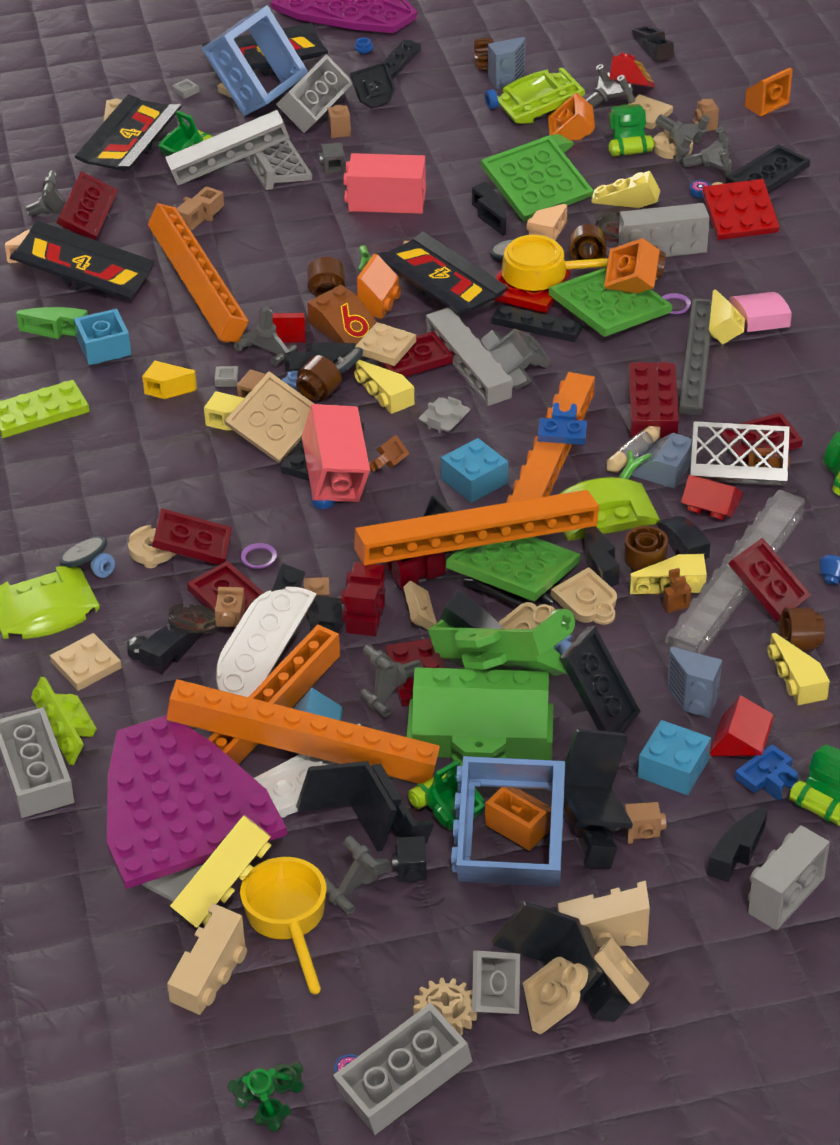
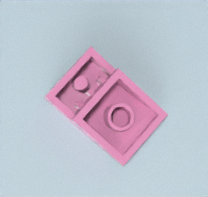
(763, 311)

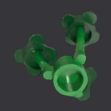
(261, 1084)

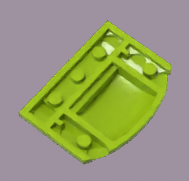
(537, 94)
(621, 505)
(46, 603)

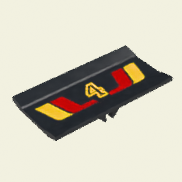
(301, 37)
(127, 133)
(83, 260)
(443, 274)

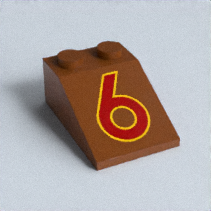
(340, 315)

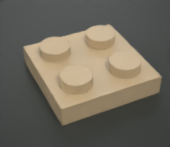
(386, 343)
(85, 661)

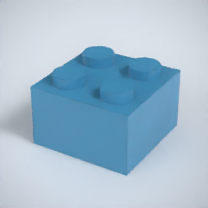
(102, 336)
(474, 470)
(674, 757)

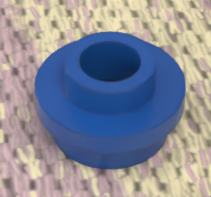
(363, 45)

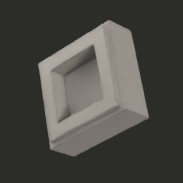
(185, 88)
(226, 376)

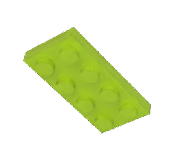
(41, 408)

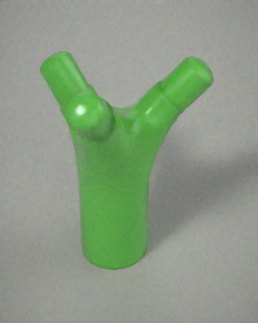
(365, 256)
(632, 464)

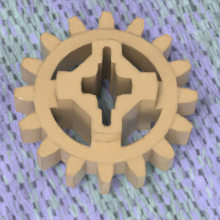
(450, 1000)

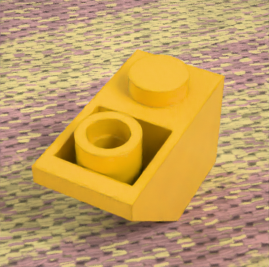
(168, 380)

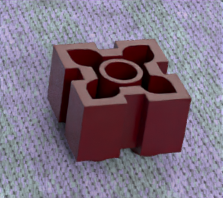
(416, 567)
(364, 599)

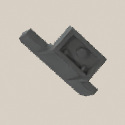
(515, 354)

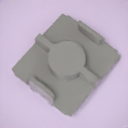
(444, 414)

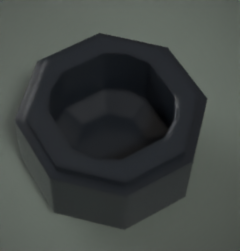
(133, 645)

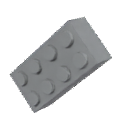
(314, 93)
(672, 228)
(34, 763)
(403, 1068)

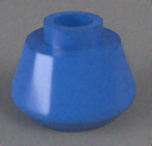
(830, 569)

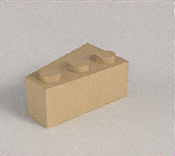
(614, 916)
(210, 962)

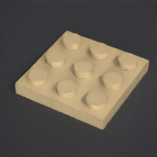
(271, 417)

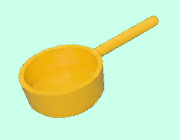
(539, 263)
(285, 902)

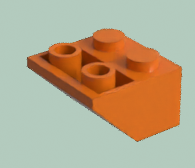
(518, 816)

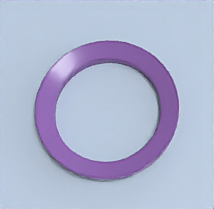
(680, 297)
(258, 546)

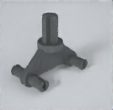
(608, 88)
(683, 133)
(715, 155)
(50, 200)
(266, 337)
(387, 678)
(363, 870)

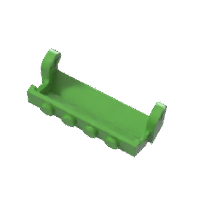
(505, 648)
(482, 713)

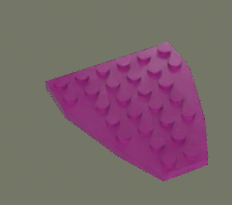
(364, 15)
(176, 800)

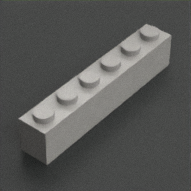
(227, 147)
(471, 357)

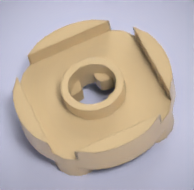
(665, 146)
(143, 553)

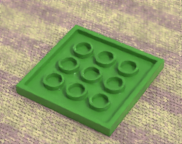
(536, 177)
(608, 309)
(517, 566)

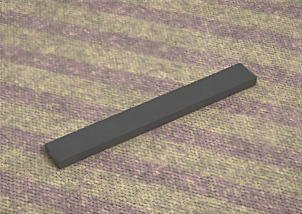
(696, 358)

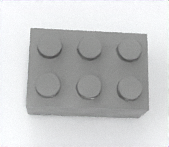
(788, 877)

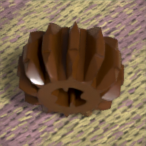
(481, 52)

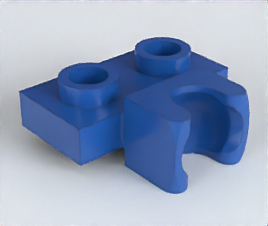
(563, 427)
(768, 771)

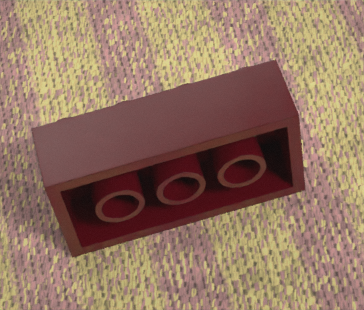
(653, 397)

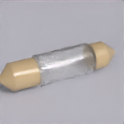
(637, 444)

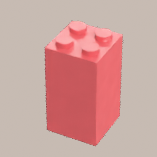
(385, 183)
(335, 453)

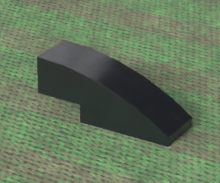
(654, 42)
(489, 207)
(331, 351)
(684, 536)
(601, 556)
(466, 613)
(166, 646)
(737, 845)

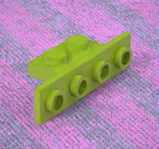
(66, 717)

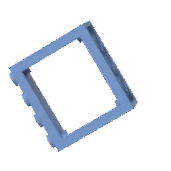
(236, 71)
(511, 774)

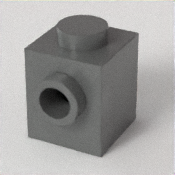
(332, 158)

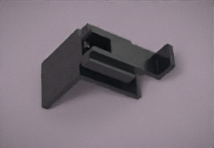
(589, 792)
(370, 795)
(552, 934)

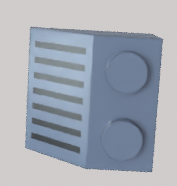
(506, 61)
(668, 461)
(694, 681)

